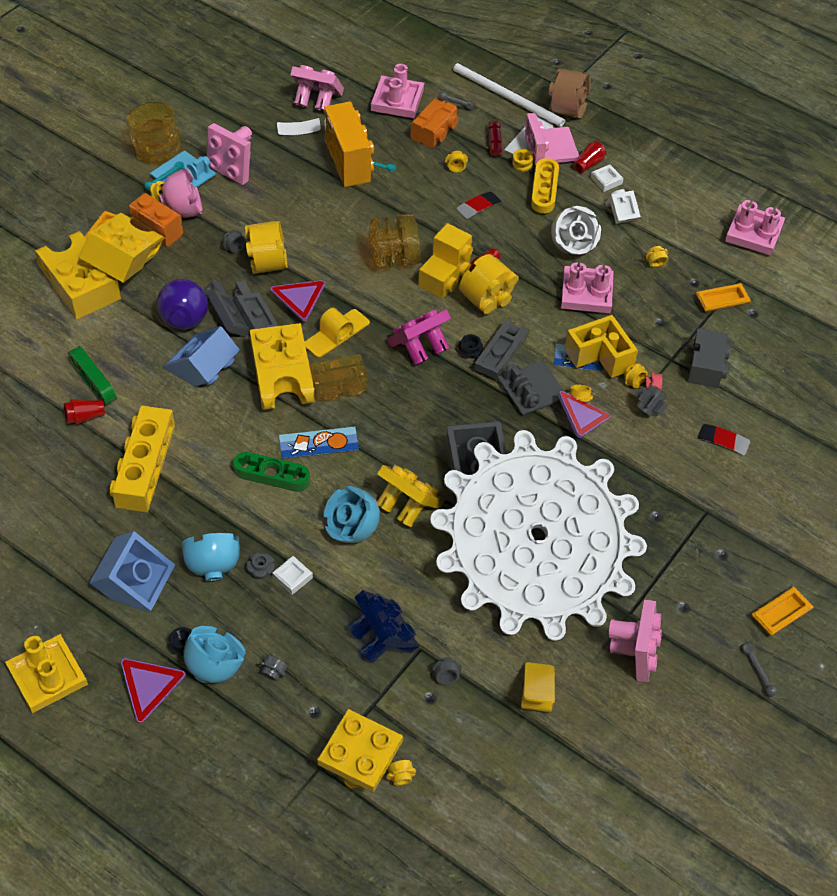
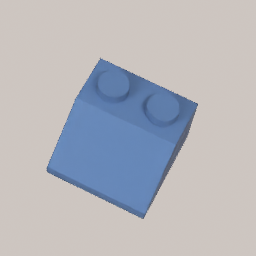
(203, 357)
(132, 572)

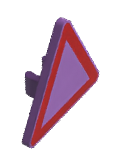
(299, 296)
(582, 415)
(149, 685)

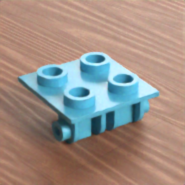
(198, 168)

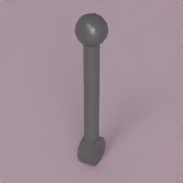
(443, 96)
(748, 650)

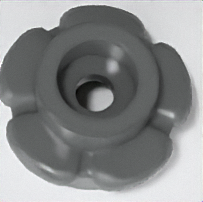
(233, 241)
(262, 571)
(273, 667)
(446, 671)

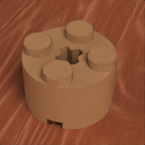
(569, 93)

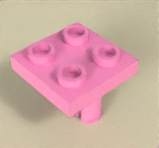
(323, 82)
(397, 94)
(229, 152)
(755, 228)
(587, 288)
(639, 639)

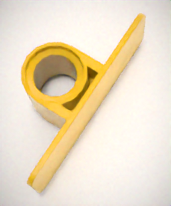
(334, 330)
(538, 687)

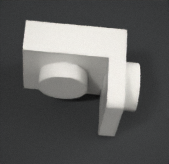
(623, 206)

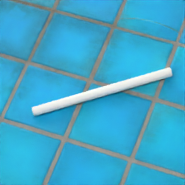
(511, 96)

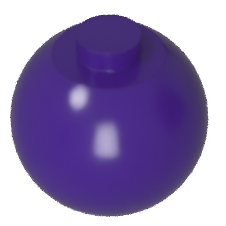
(182, 304)

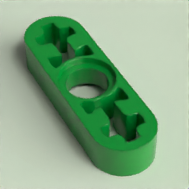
(92, 375)
(278, 480)

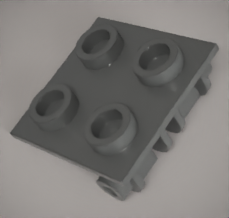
(530, 386)

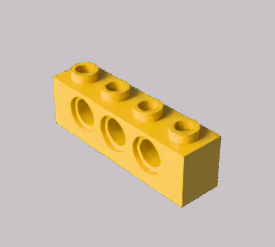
(142, 459)

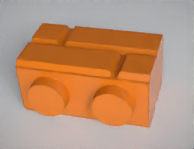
(434, 123)
(152, 215)

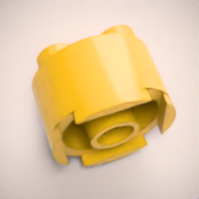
(266, 247)
(488, 284)

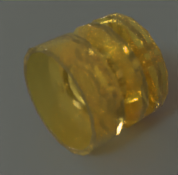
(154, 132)
(394, 241)

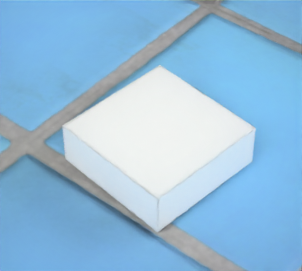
(606, 178)
(292, 575)

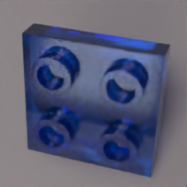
(386, 621)

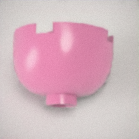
(181, 194)

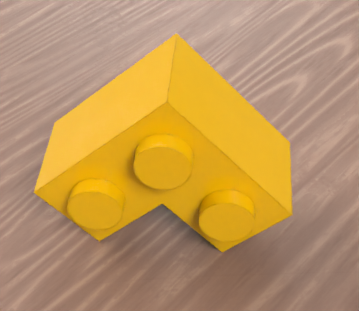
(448, 263)
(601, 341)

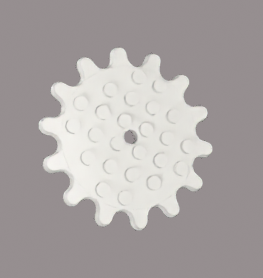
(545, 576)

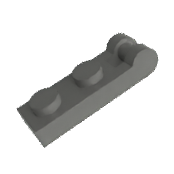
(501, 349)

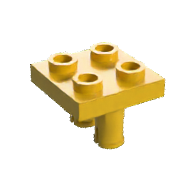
(405, 481)
(45, 672)
(360, 751)

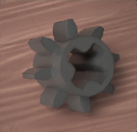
(651, 400)

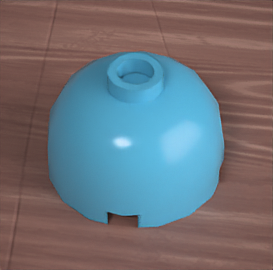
(351, 515)
(211, 555)
(212, 656)

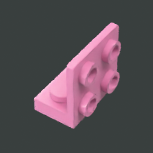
(549, 143)

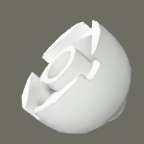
(575, 230)

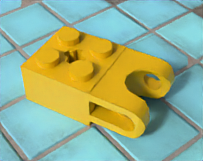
(120, 247)
(76, 281)
(281, 363)

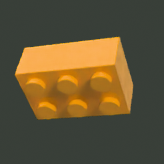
(348, 144)

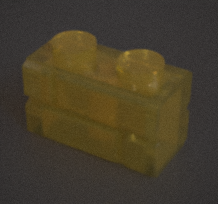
(339, 377)

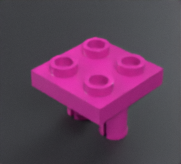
(426, 324)

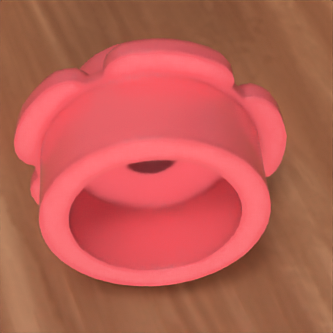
(655, 379)

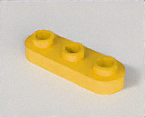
(545, 185)

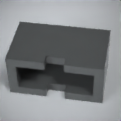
(708, 358)

